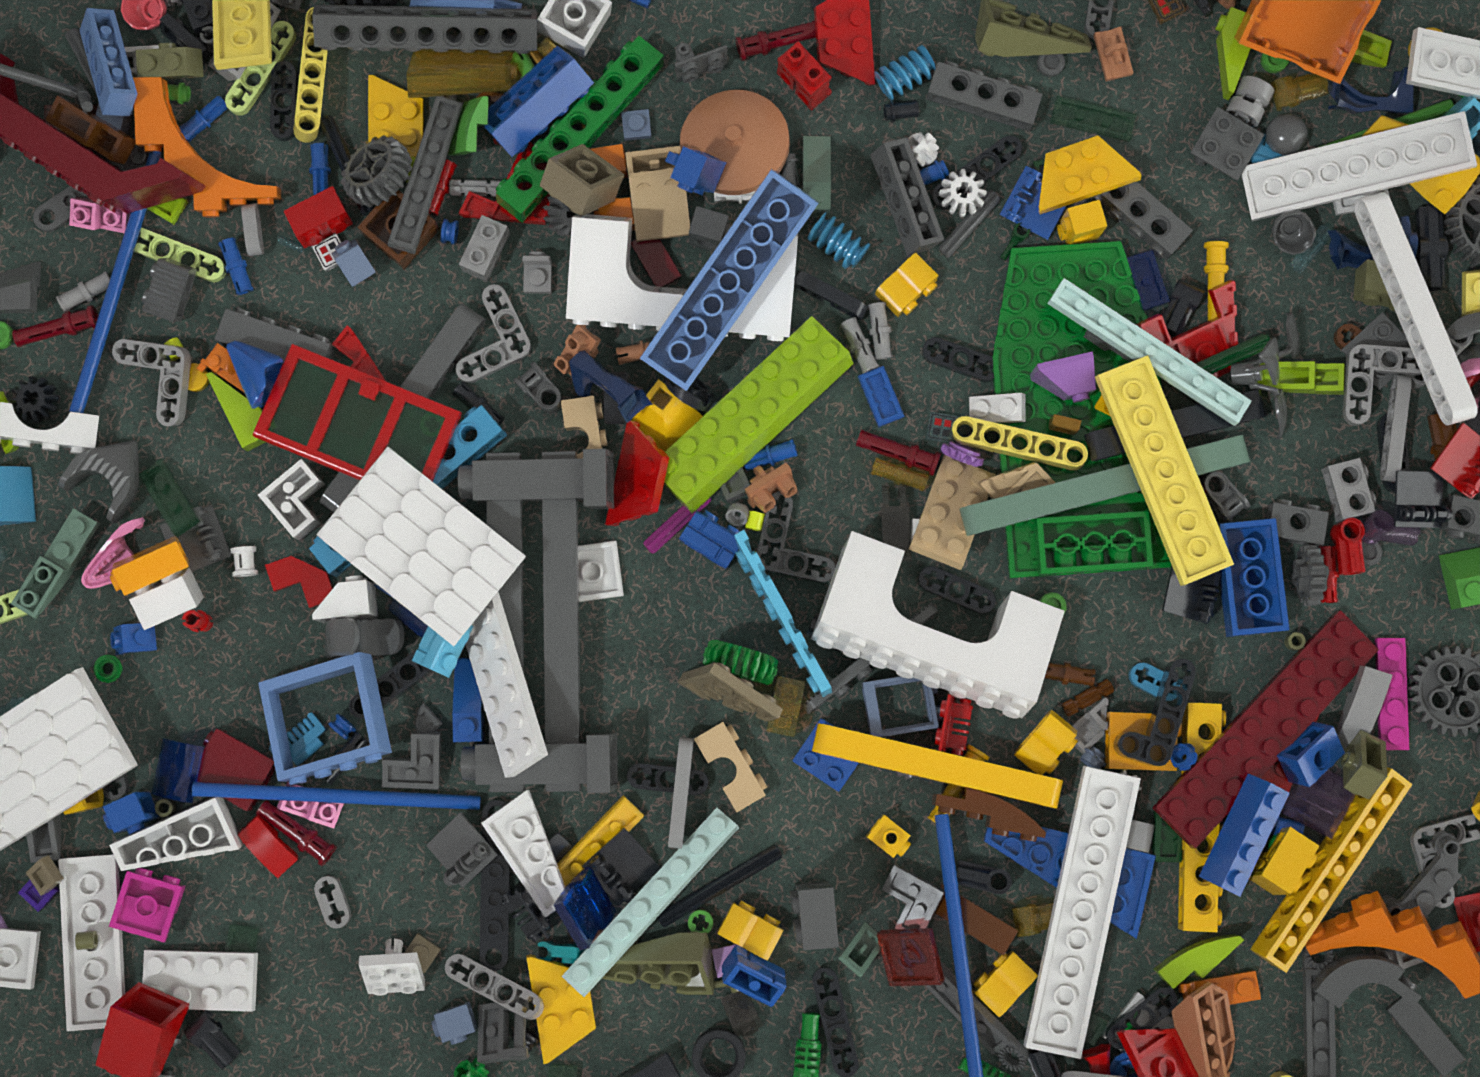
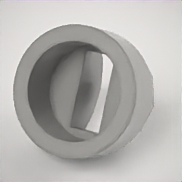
(736, 520)

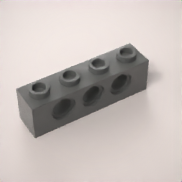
(993, 108)
(907, 196)
(1153, 212)

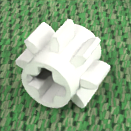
(923, 148)

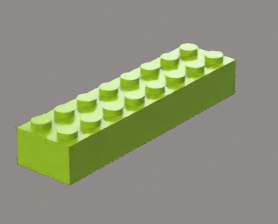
(754, 413)

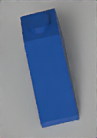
(467, 705)

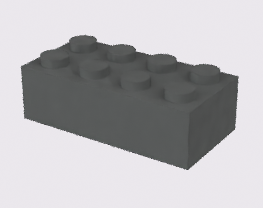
(816, 915)

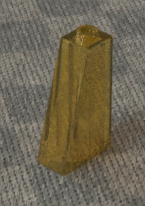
(459, 72)

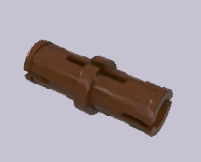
(1071, 674)

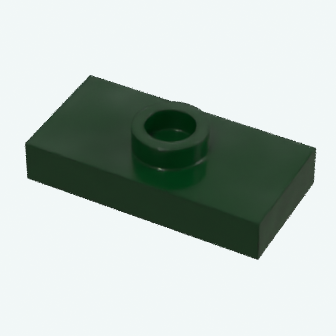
(1166, 842)

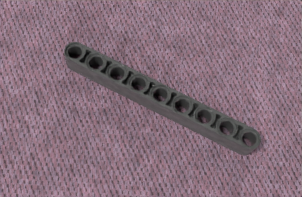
(422, 380)

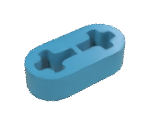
(1146, 686)

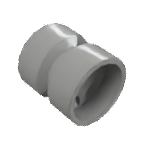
(1251, 98)

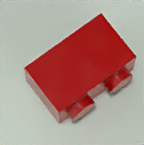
(318, 217)

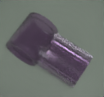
(1380, 527)

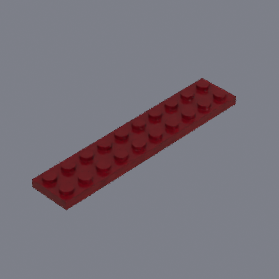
(1265, 728)

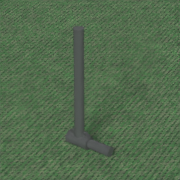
(78, 90)

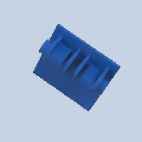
(1024, 205)
(828, 769)

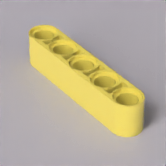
(309, 86)
(1033, 439)

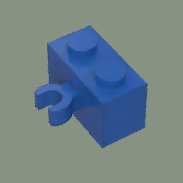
(695, 170)

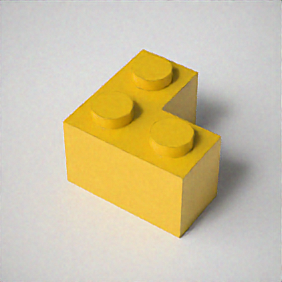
(1285, 862)

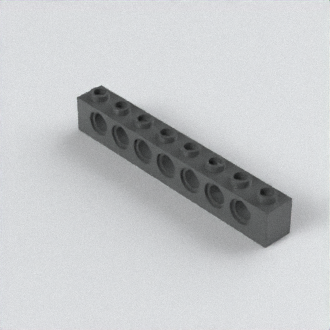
(439, 19)

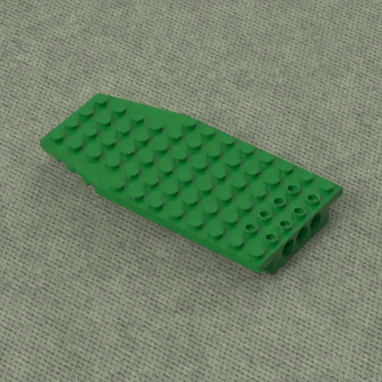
(1100, 535)

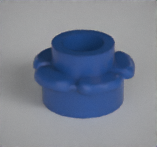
(1178, 753)

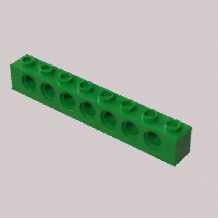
(636, 53)

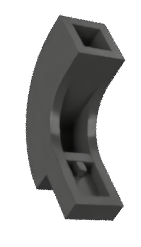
(1353, 970)

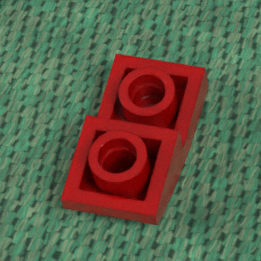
(267, 846)

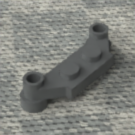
(1433, 881)

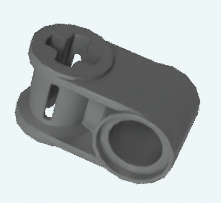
(537, 386)
(1224, 497)

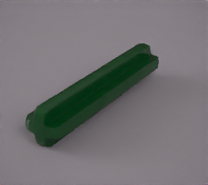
(1234, 354)

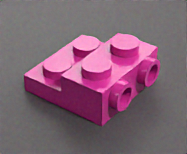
(147, 904)

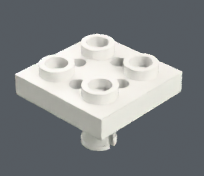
(392, 971)

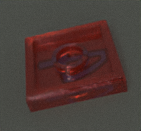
(910, 957)

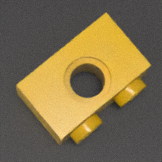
(1082, 223)

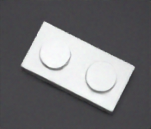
(999, 408)

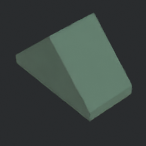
(860, 950)

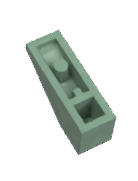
(817, 172)

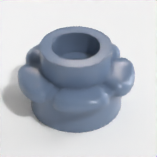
(1093, 758)

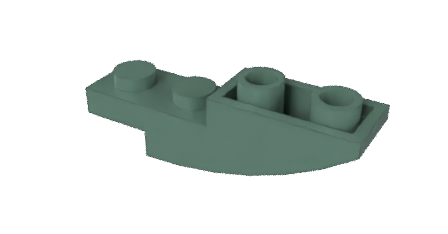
(56, 565)

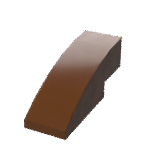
(91, 130)
(982, 925)

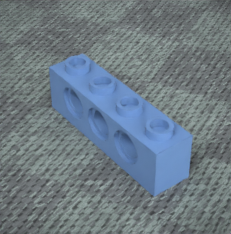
(108, 62)

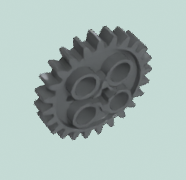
(1430, 682)

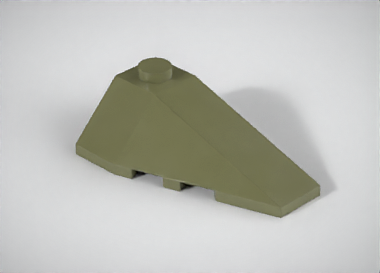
(1010, 34)
(672, 960)

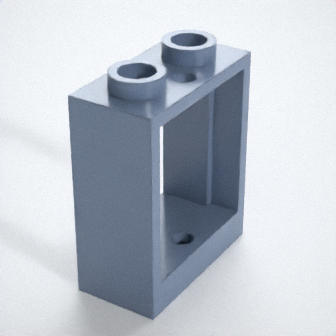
(872, 710)

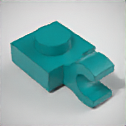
(568, 952)

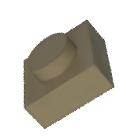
(44, 875)
(425, 949)

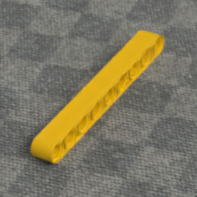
(937, 765)

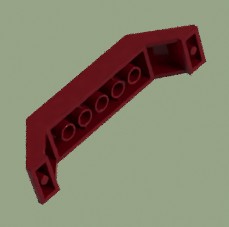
(81, 167)

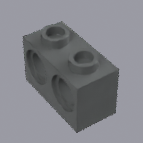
(1471, 513)

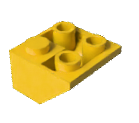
(666, 418)

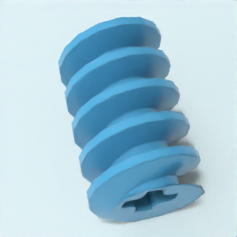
(905, 71)
(837, 241)

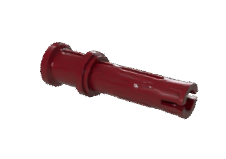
(762, 40)
(68, 323)
(910, 455)
(306, 840)

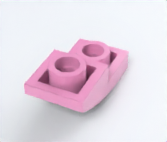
(92, 216)
(318, 812)

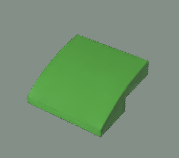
(472, 116)

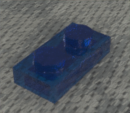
(1148, 280)

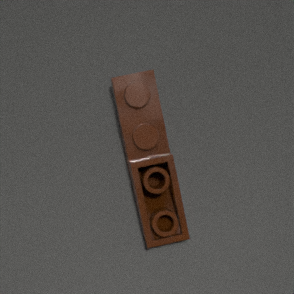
(1000, 814)

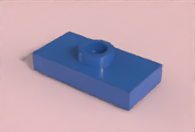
(880, 396)

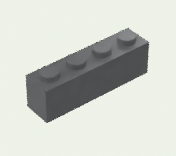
(265, 334)

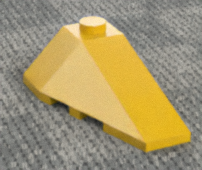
(1441, 190)

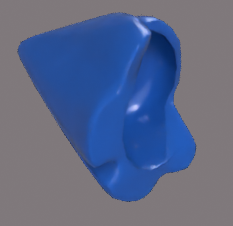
(255, 370)

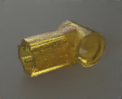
(1293, 91)
(1032, 919)

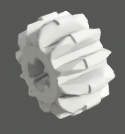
(952, 198)

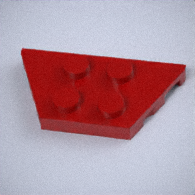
(845, 38)
(638, 477)
(1157, 1053)

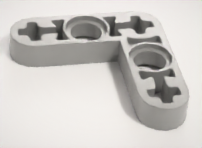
(503, 346)
(1373, 364)
(168, 370)
(1423, 854)

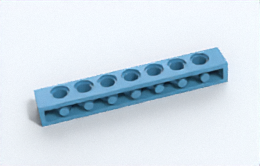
(488, 435)

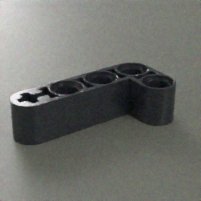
(1161, 710)

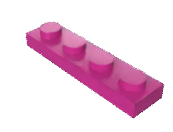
(1394, 711)

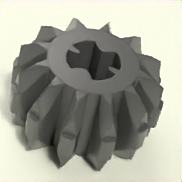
(559, 217)

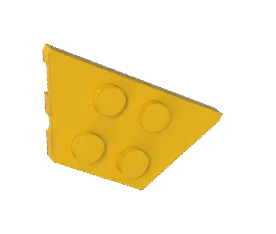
(394, 114)
(1082, 172)
(566, 1012)

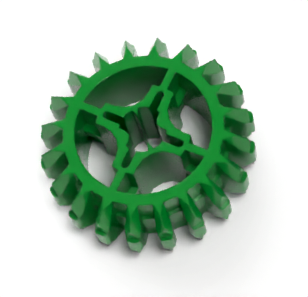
(742, 661)

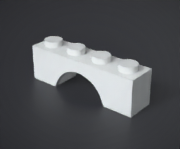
(76, 431)

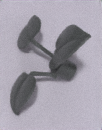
(1251, 371)

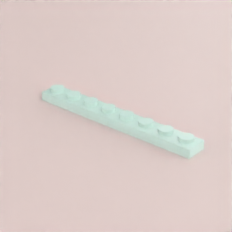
(1138, 343)
(650, 902)

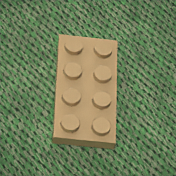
(940, 527)

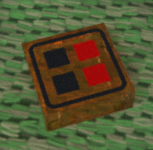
(1167, 9)

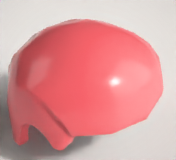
(136, 13)

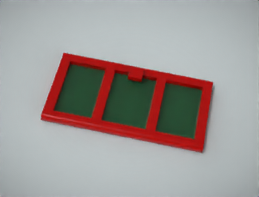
(351, 417)

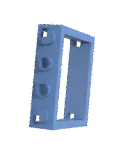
(372, 709)

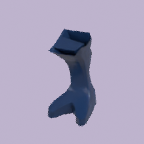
(1397, 101)
(1351, 254)
(587, 370)

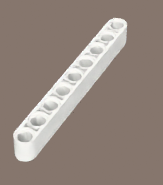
(1415, 308)

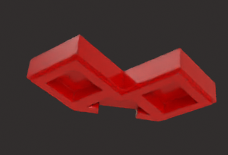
(292, 571)

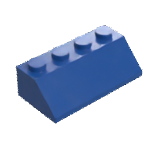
(536, 101)
(1254, 585)
(1244, 834)

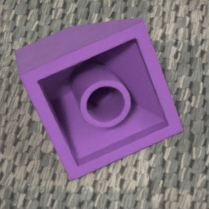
(1067, 377)

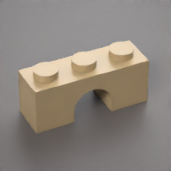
(584, 415)
(746, 786)

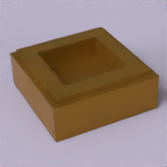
(1064, 424)

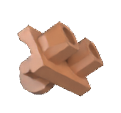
(1113, 54)
(578, 341)
(767, 483)

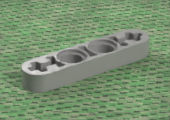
(1395, 427)
(680, 792)
(494, 986)

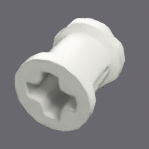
(244, 561)

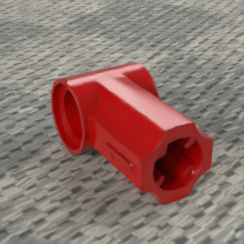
(1349, 550)

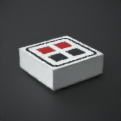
(323, 251)

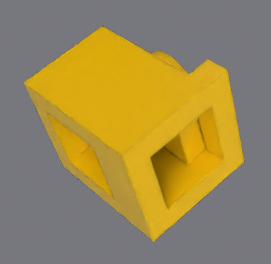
(881, 829)

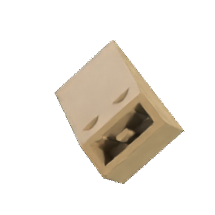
(657, 202)

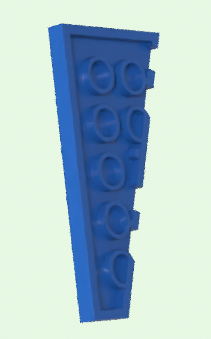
(1046, 858)

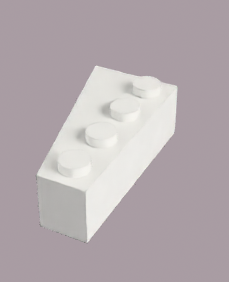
(187, 834)

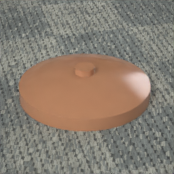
(741, 131)

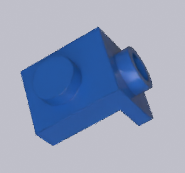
(132, 639)

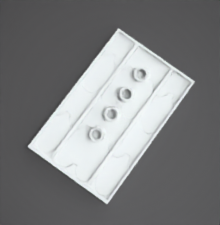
(421, 546)
(56, 754)

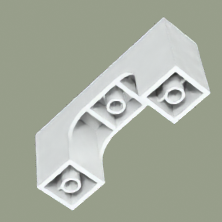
(609, 292)
(865, 624)

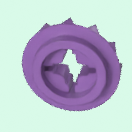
(962, 453)

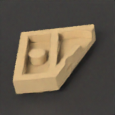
(1016, 481)

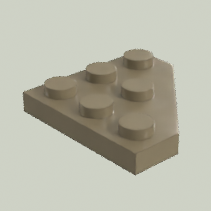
(737, 694)

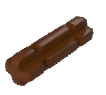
(1087, 697)

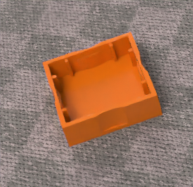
(1311, 33)

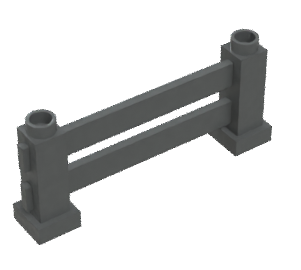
(559, 483)

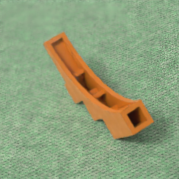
(159, 129)
(1407, 932)

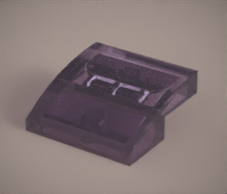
(1320, 805)

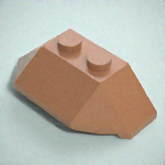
(1207, 1030)

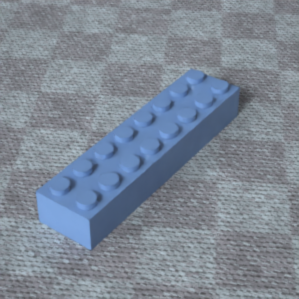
(729, 279)

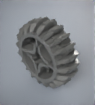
(376, 171)

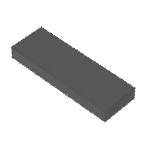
(1425, 1035)

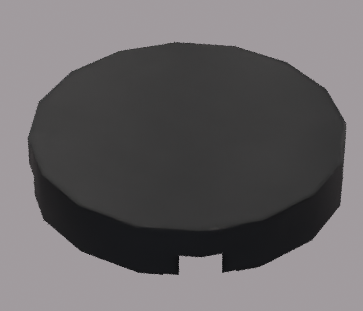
(695, 396)

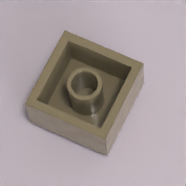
(581, 180)

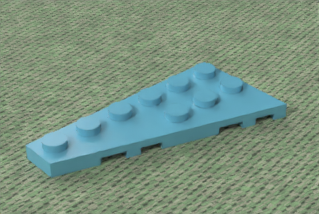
(778, 610)

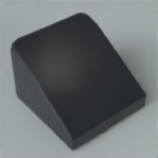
(560, 846)

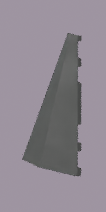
(19, 289)

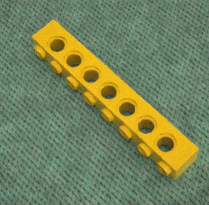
(1322, 883)
(1189, 887)

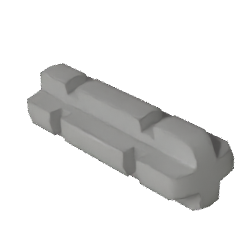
(478, 187)

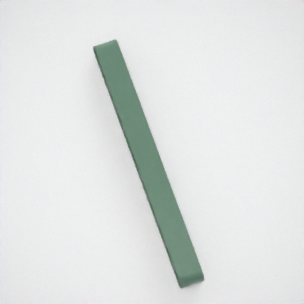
(1089, 489)

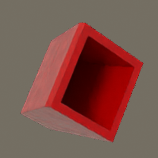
(140, 1032)

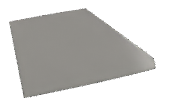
(1091, 726)

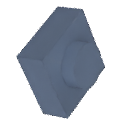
(636, 125)

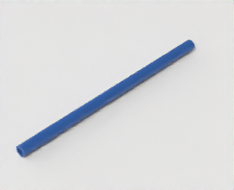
(110, 303)
(329, 795)
(958, 946)

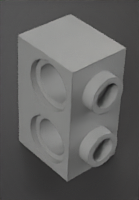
(484, 248)
(1341, 491)

